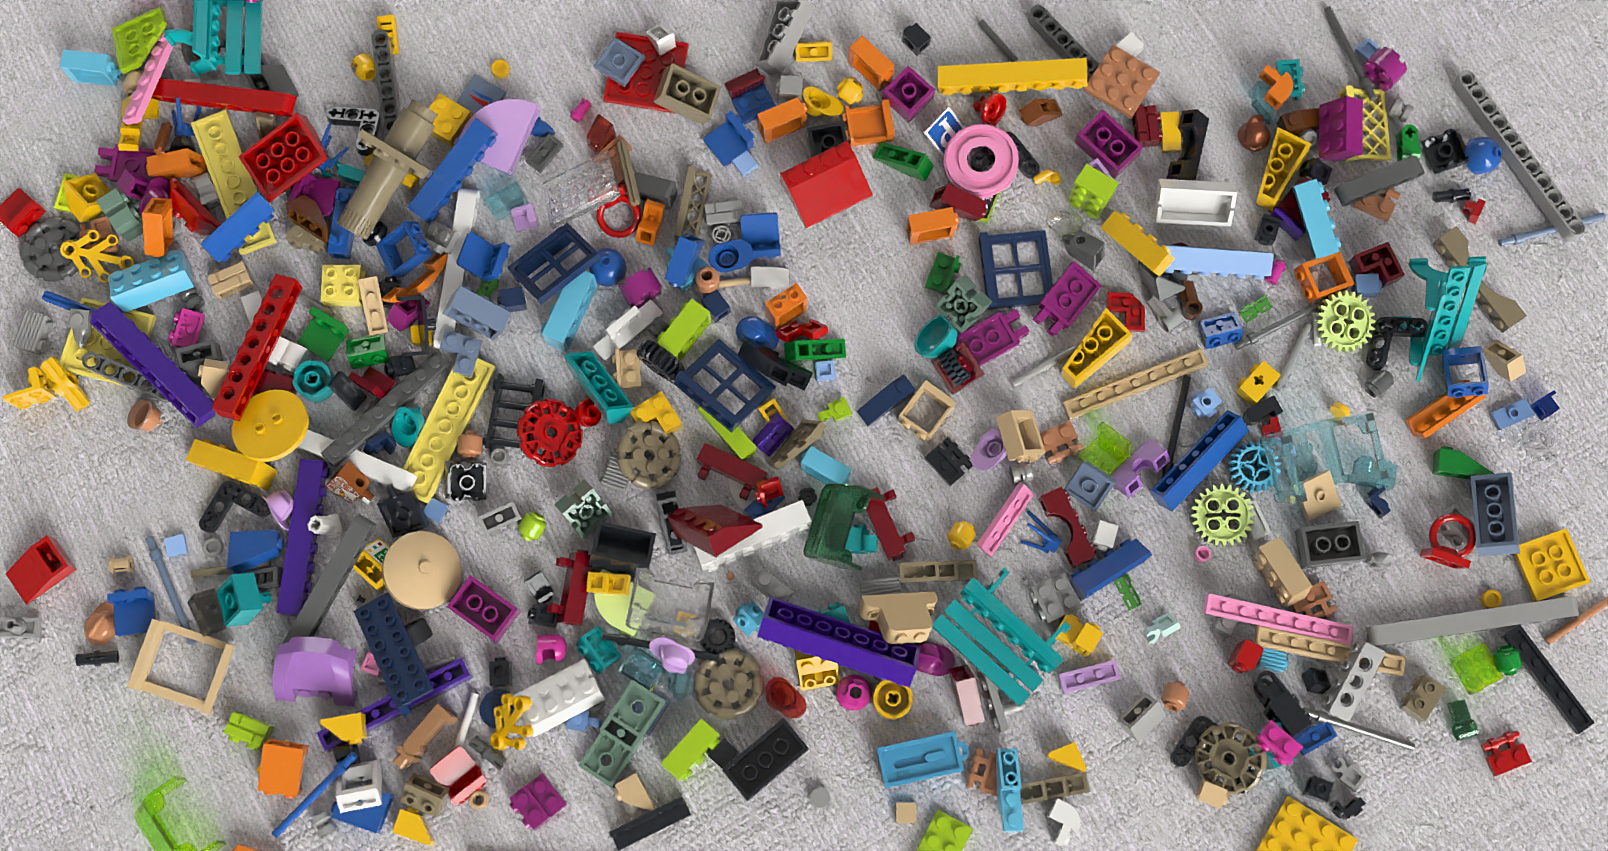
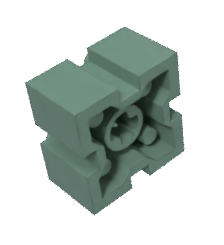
(122, 214)
(963, 304)
(583, 509)

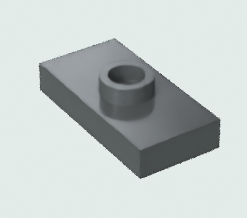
(544, 153)

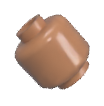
(707, 279)
(470, 445)
(1175, 696)

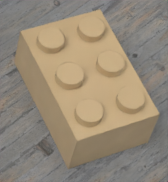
(1282, 572)

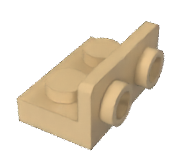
(628, 369)

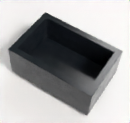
(621, 548)

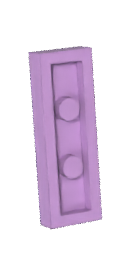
(1089, 676)

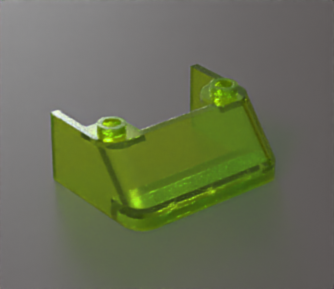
(154, 827)

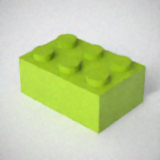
(1092, 192)
(685, 329)
(691, 751)

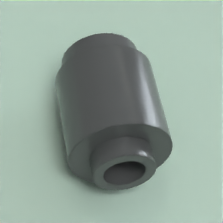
(1379, 383)

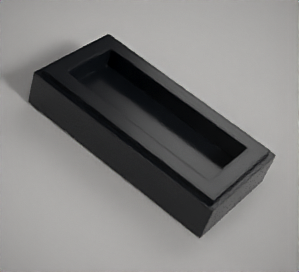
(347, 391)

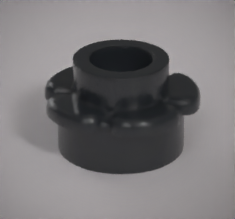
(812, 496)

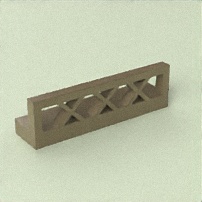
(687, 200)

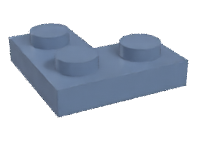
(465, 347)

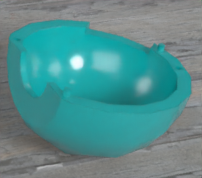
(935, 337)

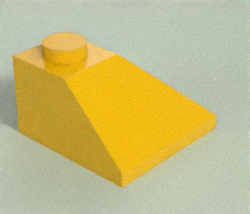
(82, 196)

